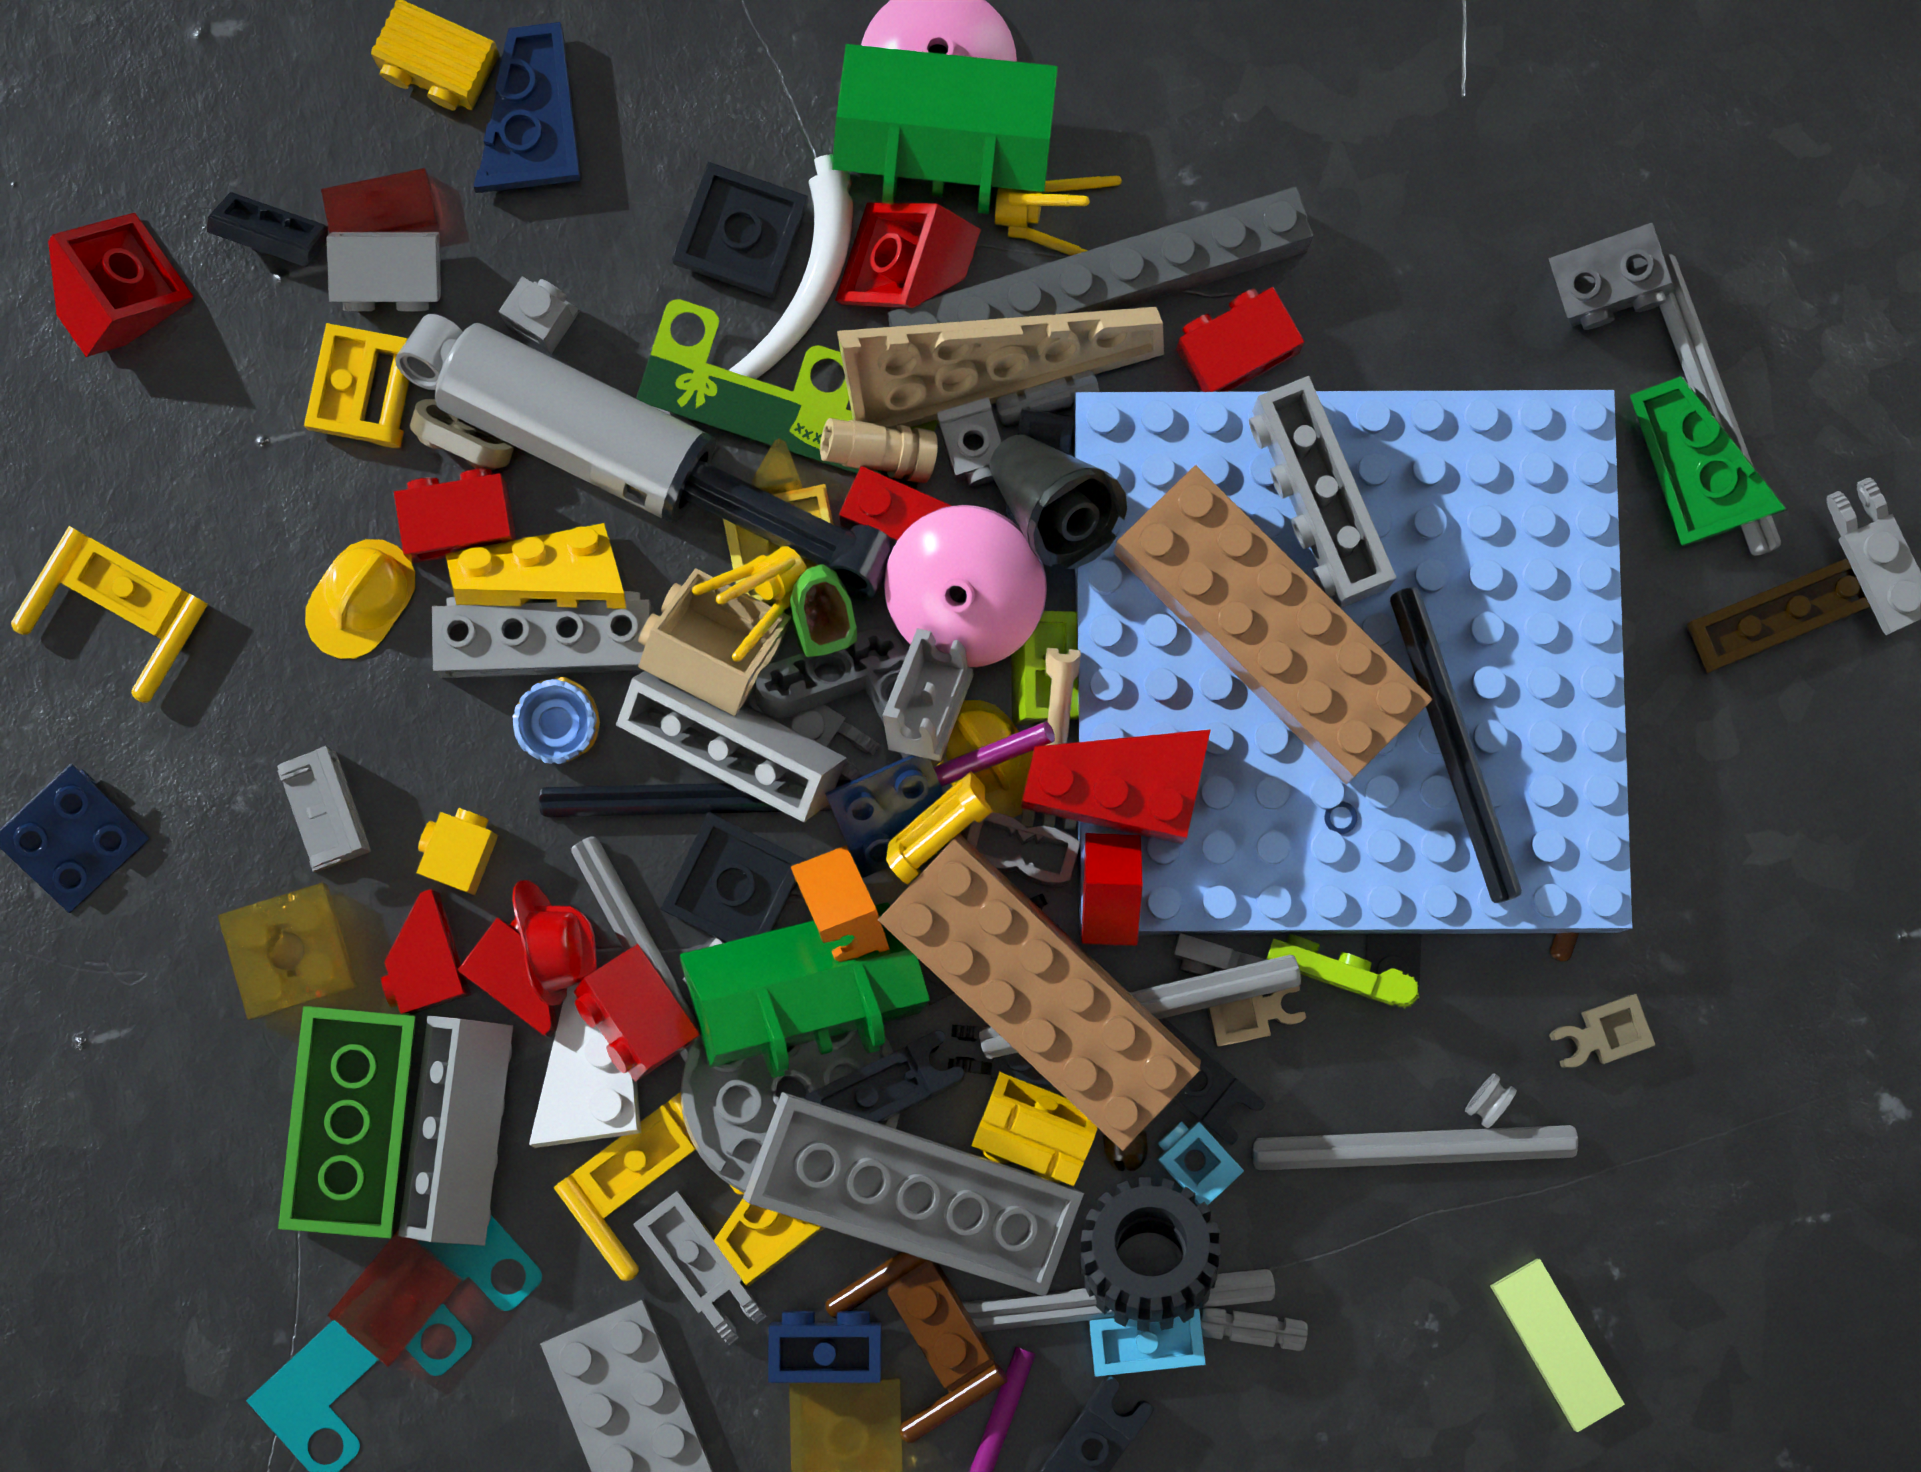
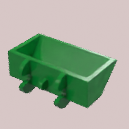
(944, 120)
(791, 991)

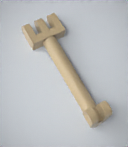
(1063, 671)

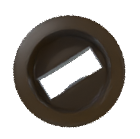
(1131, 1157)

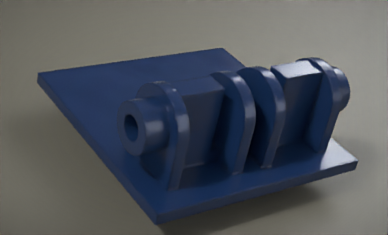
(881, 806)
(70, 837)

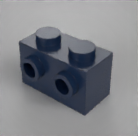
(825, 1350)

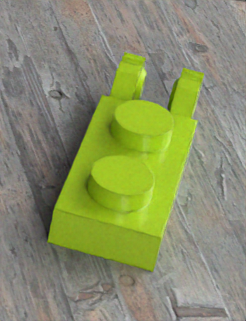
(1348, 972)

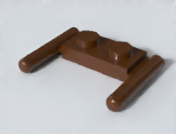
(940, 1329)

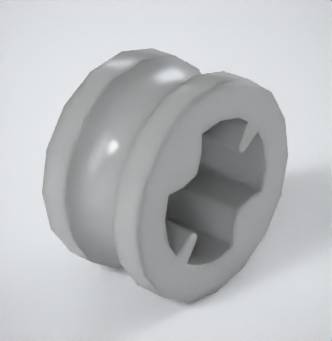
(1490, 1100)

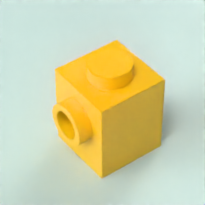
(456, 850)

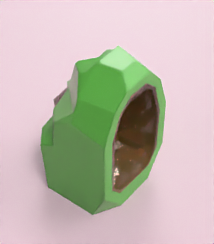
(822, 612)

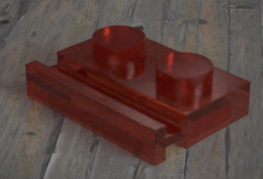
(395, 1298)

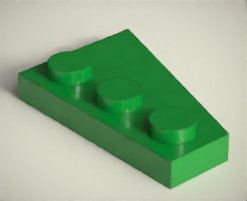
(1699, 465)

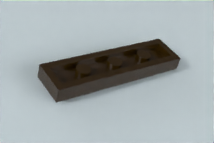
(1777, 615)

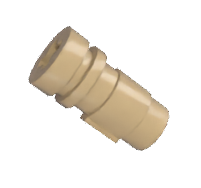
(879, 448)

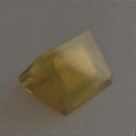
(777, 471)

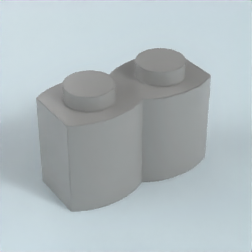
(1035, 853)

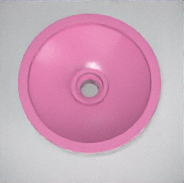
(961, 26)
(986, 559)

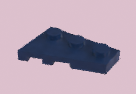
(532, 115)

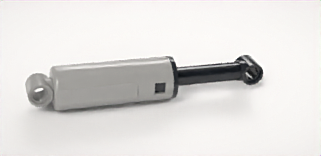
(618, 443)

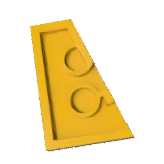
(548, 566)
(760, 1239)

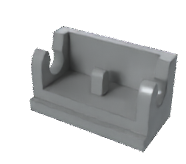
(926, 697)
(323, 808)

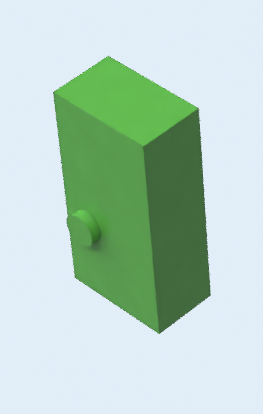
(347, 1122)

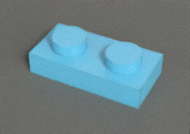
(1128, 1350)

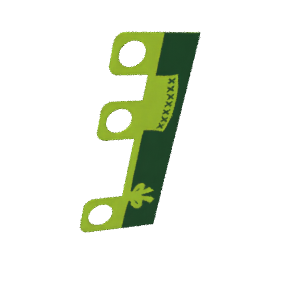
(686, 385)

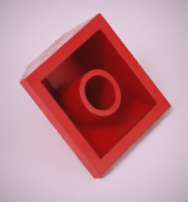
(906, 255)
(112, 283)

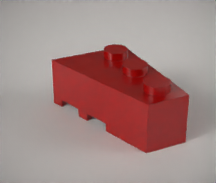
(1121, 783)

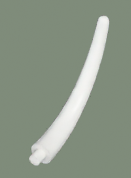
(829, 249)

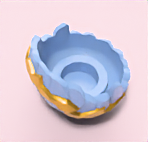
(556, 720)

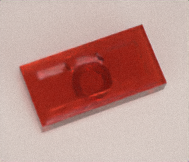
(381, 204)

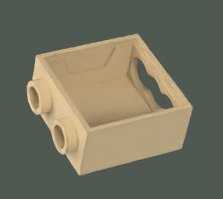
(696, 641)

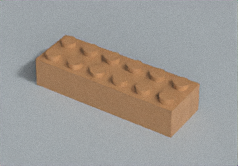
(1271, 624)
(1041, 992)

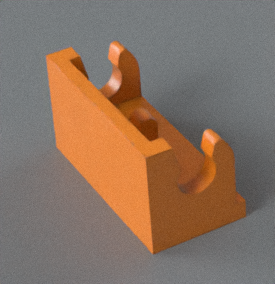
(840, 903)

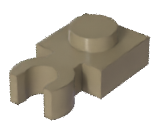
(1611, 1031)

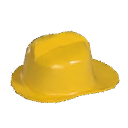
(359, 598)
(978, 726)

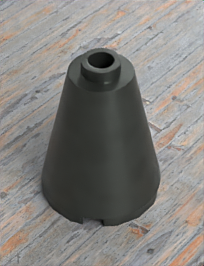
(1058, 501)

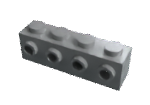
(1322, 492)
(538, 638)
(739, 749)
(456, 1131)

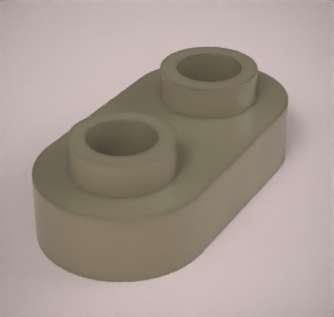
(450, 433)

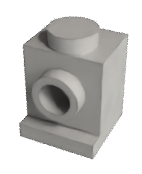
(538, 313)
(964, 421)

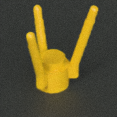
(1020, 207)
(770, 577)

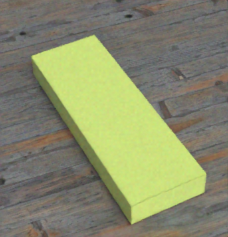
(1557, 1345)

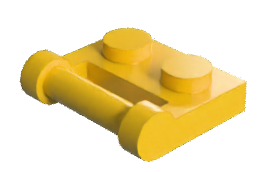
(345, 383)
(937, 827)

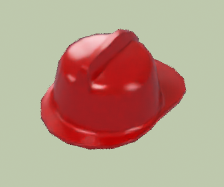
(555, 943)

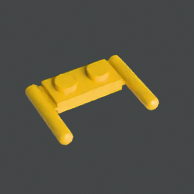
(122, 589)
(623, 1172)

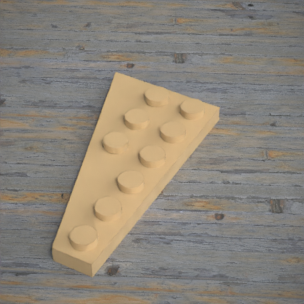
(922, 369)

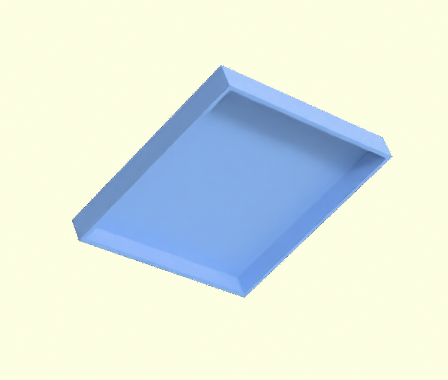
(1514, 542)

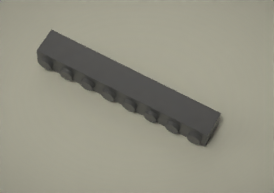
(1135, 267)

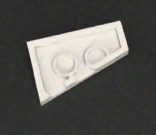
(582, 1088)

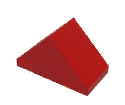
(1112, 889)

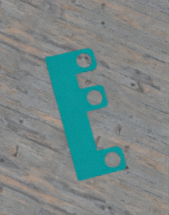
(300, 1393)

